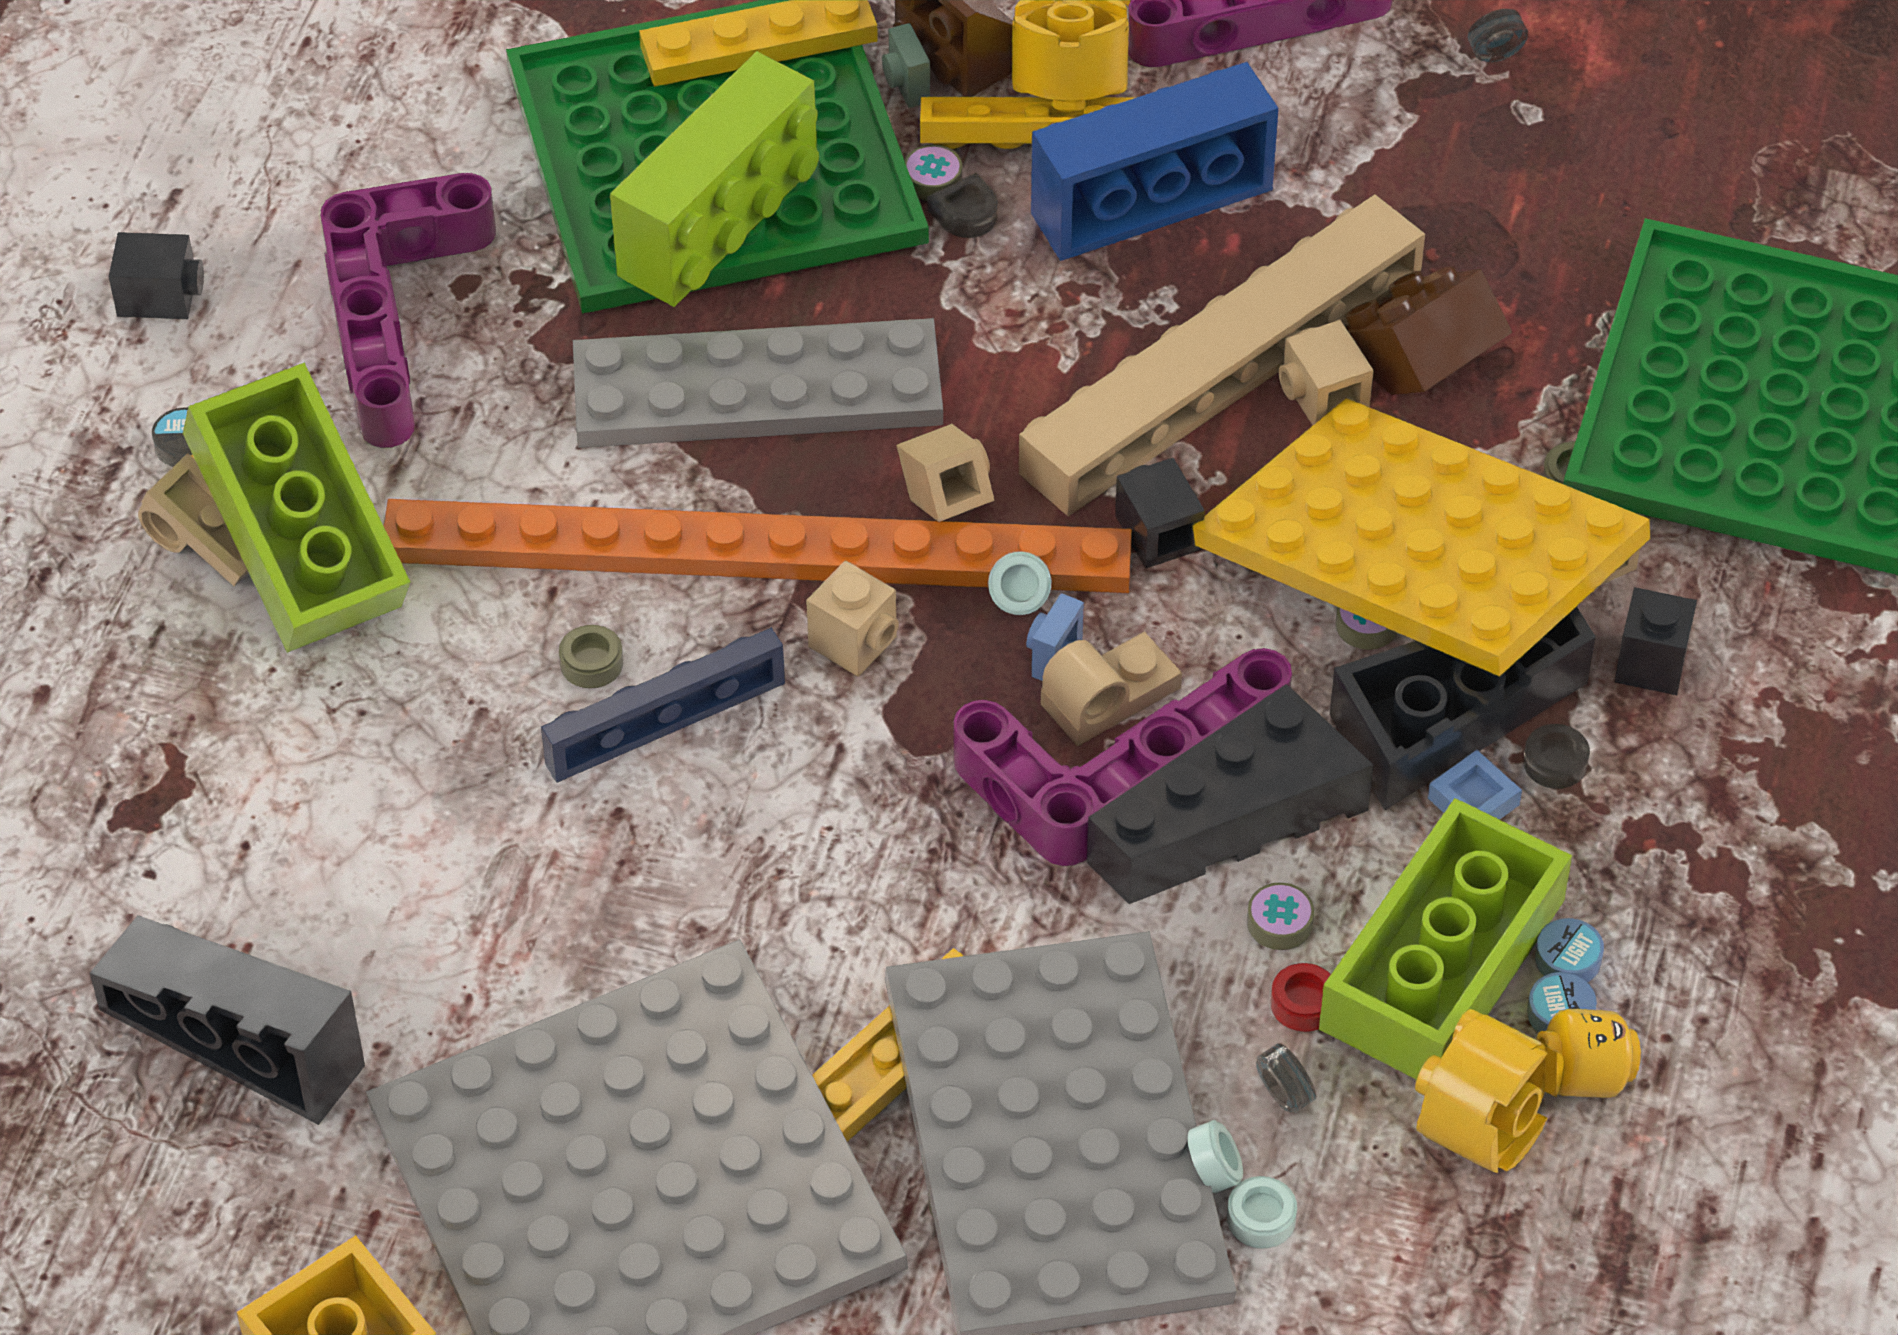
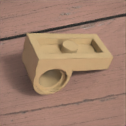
(184, 513)
(1098, 691)

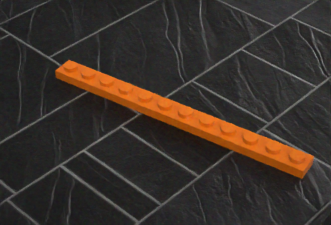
(747, 544)

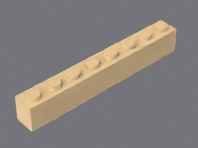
(1214, 355)

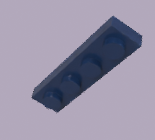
(663, 704)

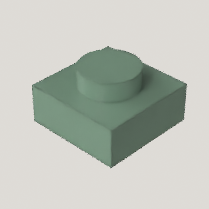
(907, 65)

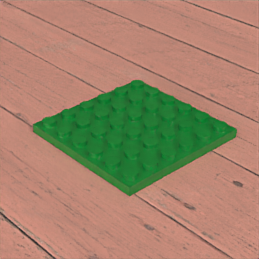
(601, 116)
(1750, 397)

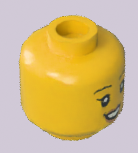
(1596, 1051)

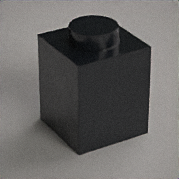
(154, 275)
(1159, 511)
(1655, 641)

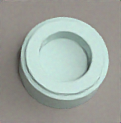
(1019, 583)
(1215, 1156)
(1261, 1212)

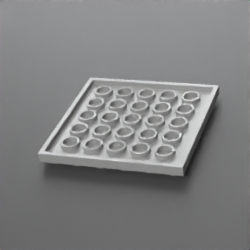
(639, 1166)

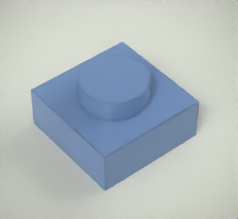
(1054, 631)
(1477, 784)

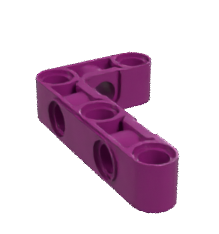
(1193, 29)
(386, 228)
(1039, 795)

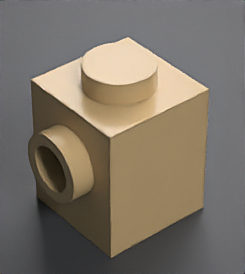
(1324, 369)
(946, 472)
(851, 618)

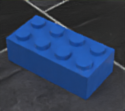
(1153, 160)

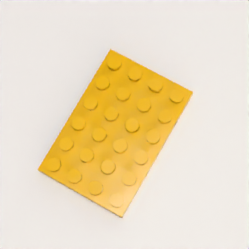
(1423, 535)

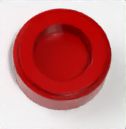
(1298, 996)

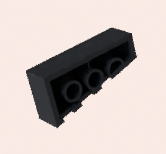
(1427, 711)
(1239, 788)
(234, 1014)

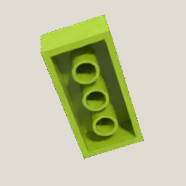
(715, 179)
(295, 507)
(1444, 938)

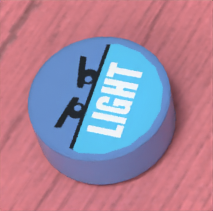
(1569, 947)
(1556, 993)

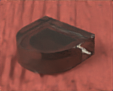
(965, 207)

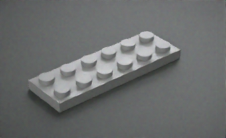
(756, 382)

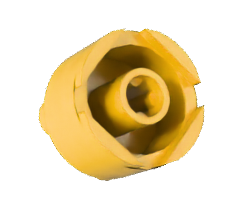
(1070, 50)
(1487, 1092)

